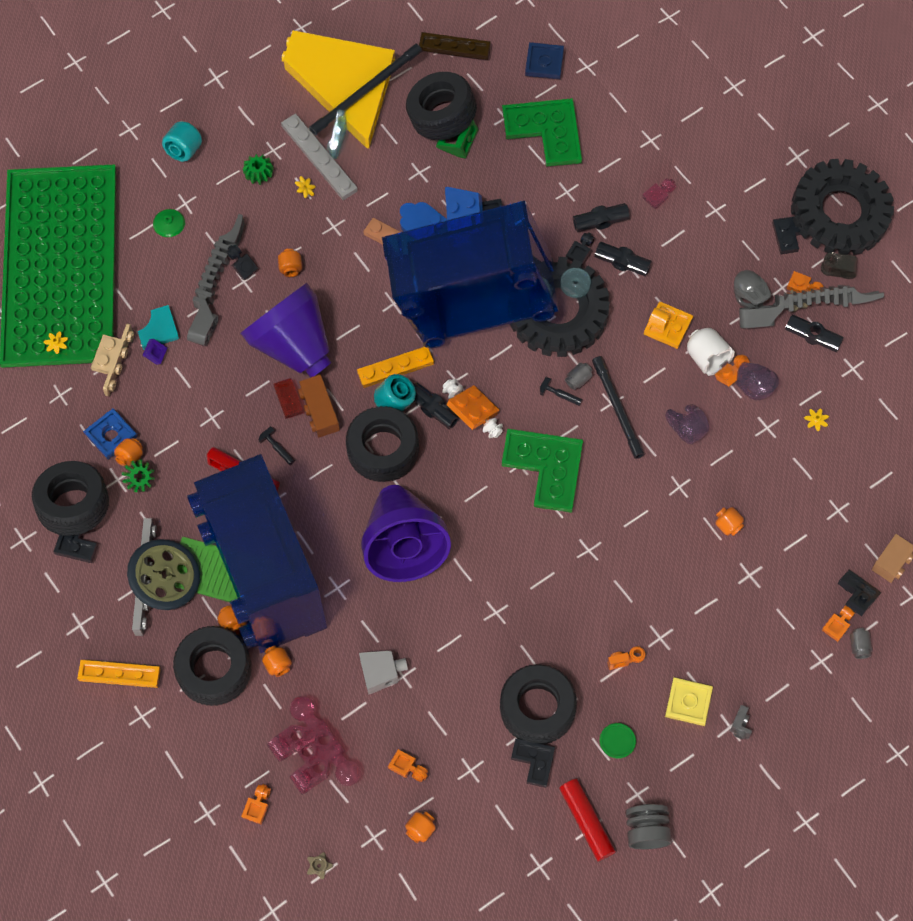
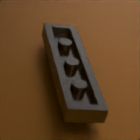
(455, 45)

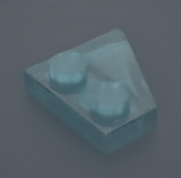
(338, 134)

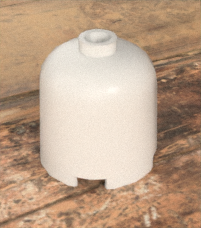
(709, 350)

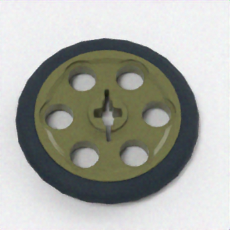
(146, 592)

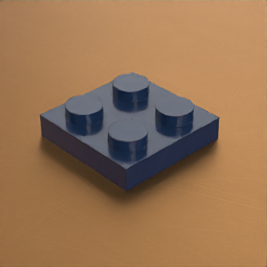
(544, 60)

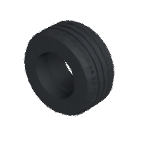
(445, 122)
(382, 420)
(64, 478)
(204, 641)
(543, 678)

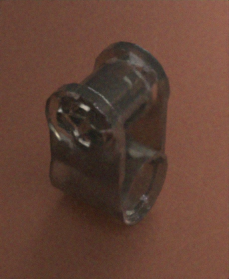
(841, 265)

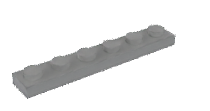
(319, 157)
(139, 620)

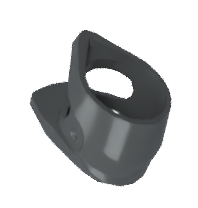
(750, 287)

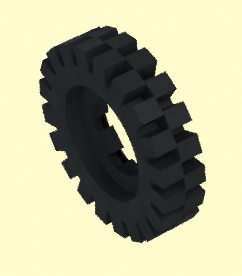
(872, 196)
(578, 332)

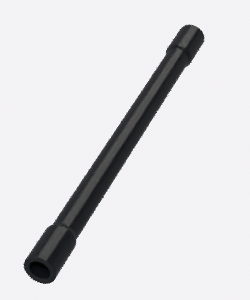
(407, 56)

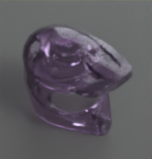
(757, 379)
(691, 426)

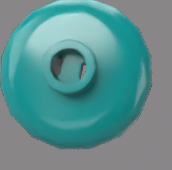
(182, 141)
(395, 392)

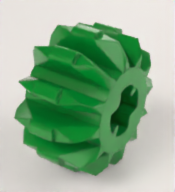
(258, 169)
(134, 470)

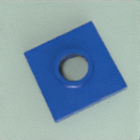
(108, 422)

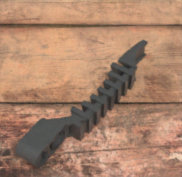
(765, 315)
(205, 321)

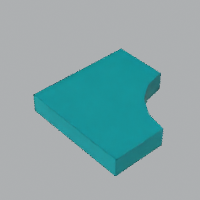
(160, 327)

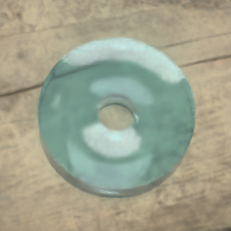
(575, 290)

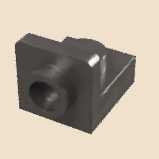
(741, 719)

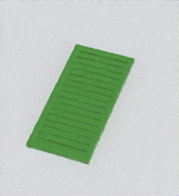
(213, 574)

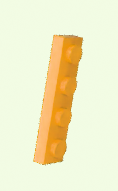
(399, 364)
(119, 673)

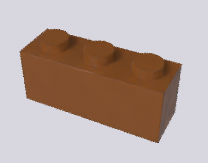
(318, 406)

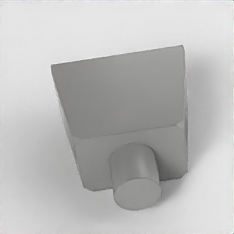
(380, 669)

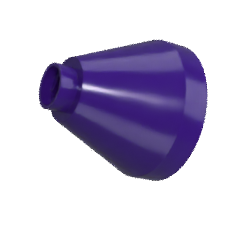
(293, 333)
(403, 537)

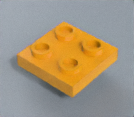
(668, 324)

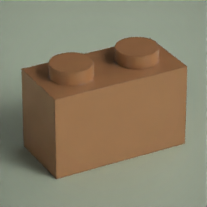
(893, 559)

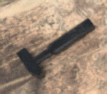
(558, 392)
(275, 445)

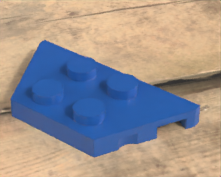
(462, 202)

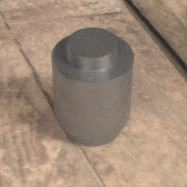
(578, 376)
(861, 643)

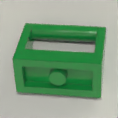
(462, 144)

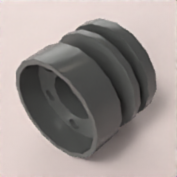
(648, 826)

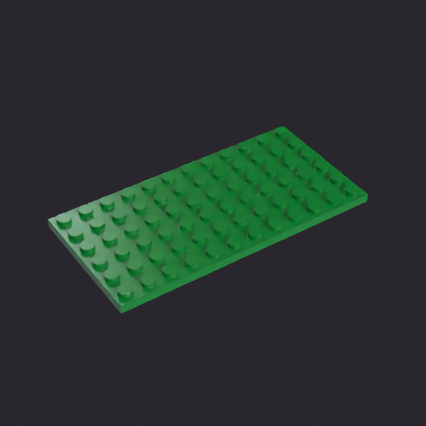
(58, 263)

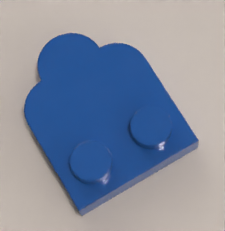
(418, 215)

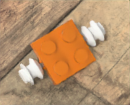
(473, 407)

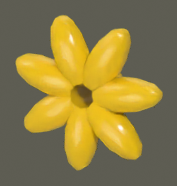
(304, 187)
(56, 342)
(816, 419)

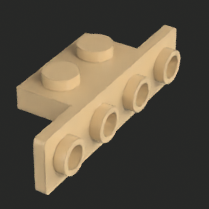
(110, 356)

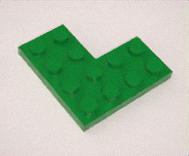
(551, 120)
(555, 460)

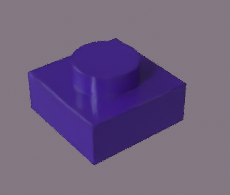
(154, 351)

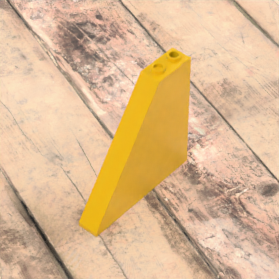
(334, 71)

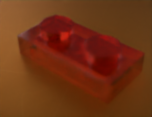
(288, 398)

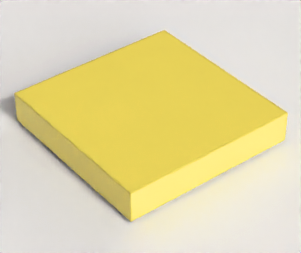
(689, 701)

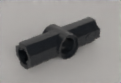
(601, 217)
(623, 258)
(804, 328)
(434, 406)

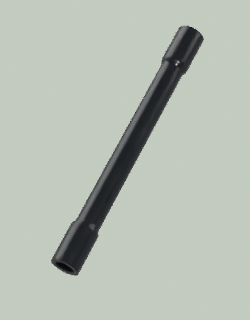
(633, 442)

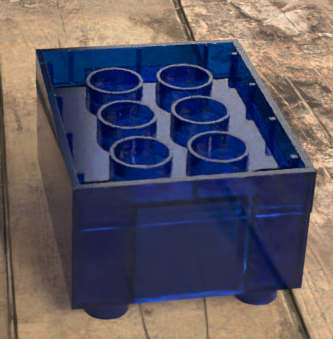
(471, 273)
(259, 554)

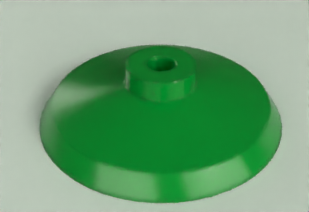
(169, 223)
(617, 740)

